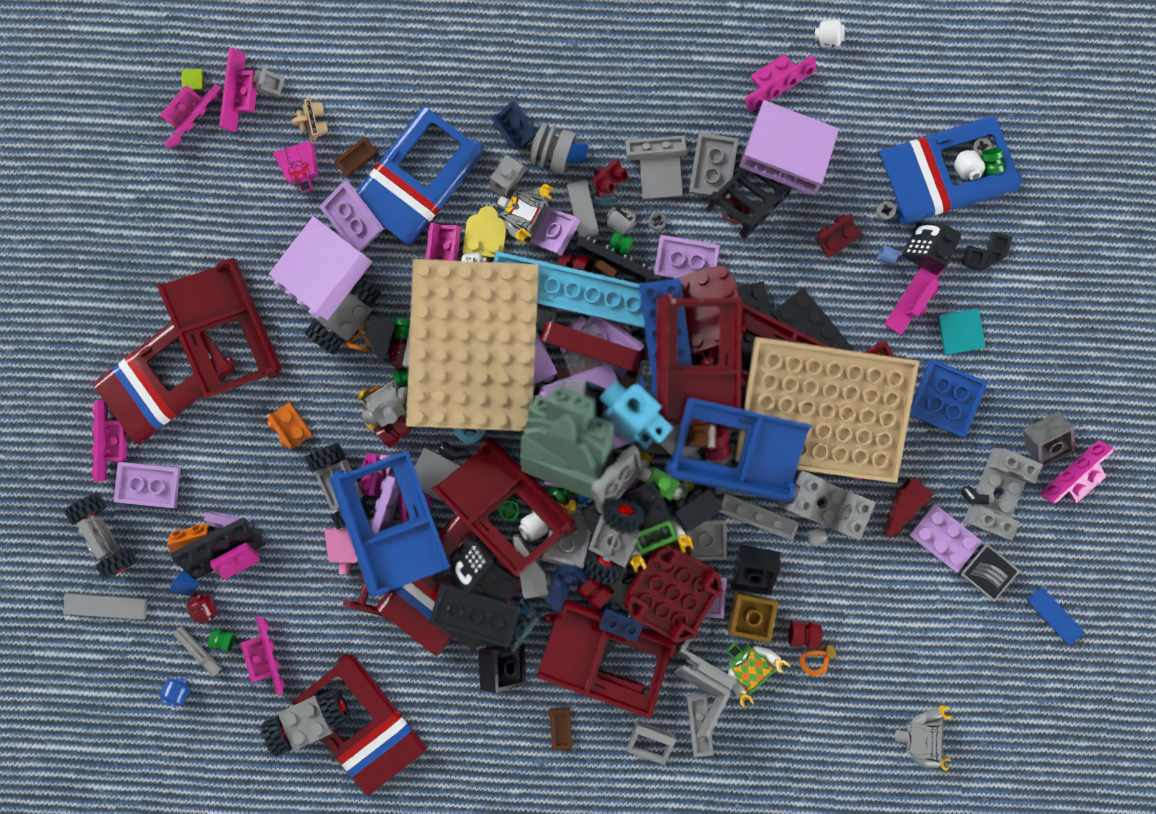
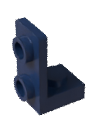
(559, 588)

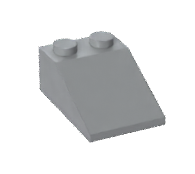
(534, 579)

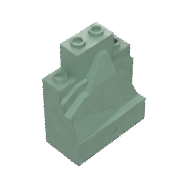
(566, 442)

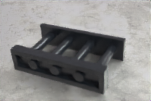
(759, 212)

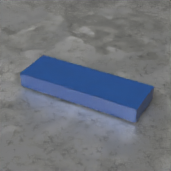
(1055, 616)

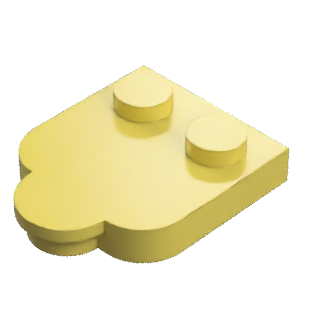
(485, 233)

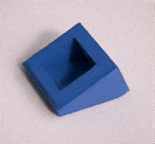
(577, 152)
(184, 585)

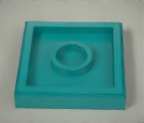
(961, 331)

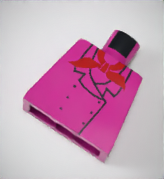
(299, 165)

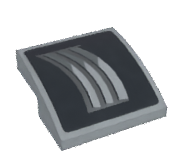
(990, 572)

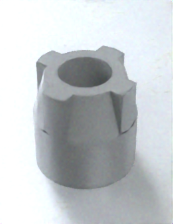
(817, 536)

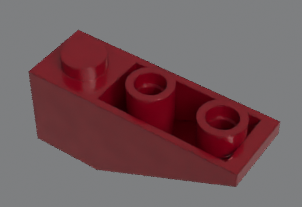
(906, 502)

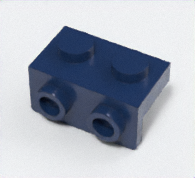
(514, 126)
(619, 622)

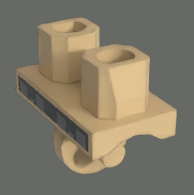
(310, 111)

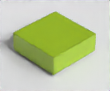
(193, 78)

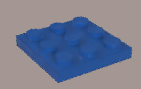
(947, 398)

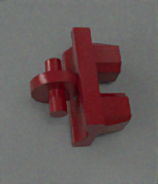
(607, 178)

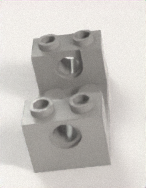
(1010, 474)
(840, 510)

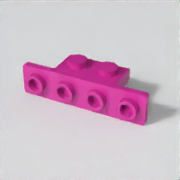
(777, 78)
(238, 92)
(185, 109)
(913, 300)
(109, 441)
(1080, 475)
(260, 659)

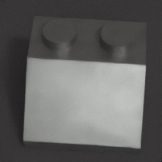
(1050, 439)

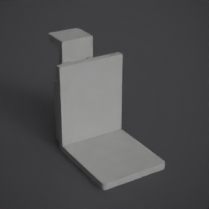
(708, 679)

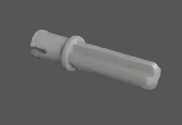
(197, 651)

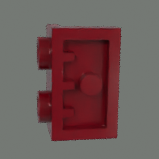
(838, 236)

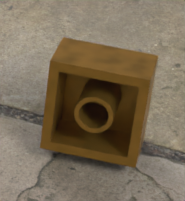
(752, 616)

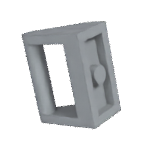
(653, 733)

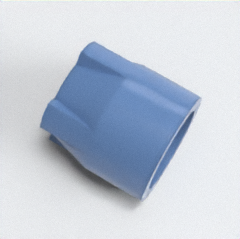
(888, 255)

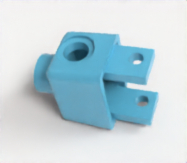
(634, 414)

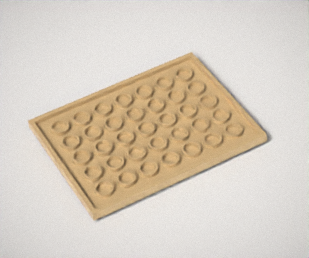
(472, 344)
(849, 397)

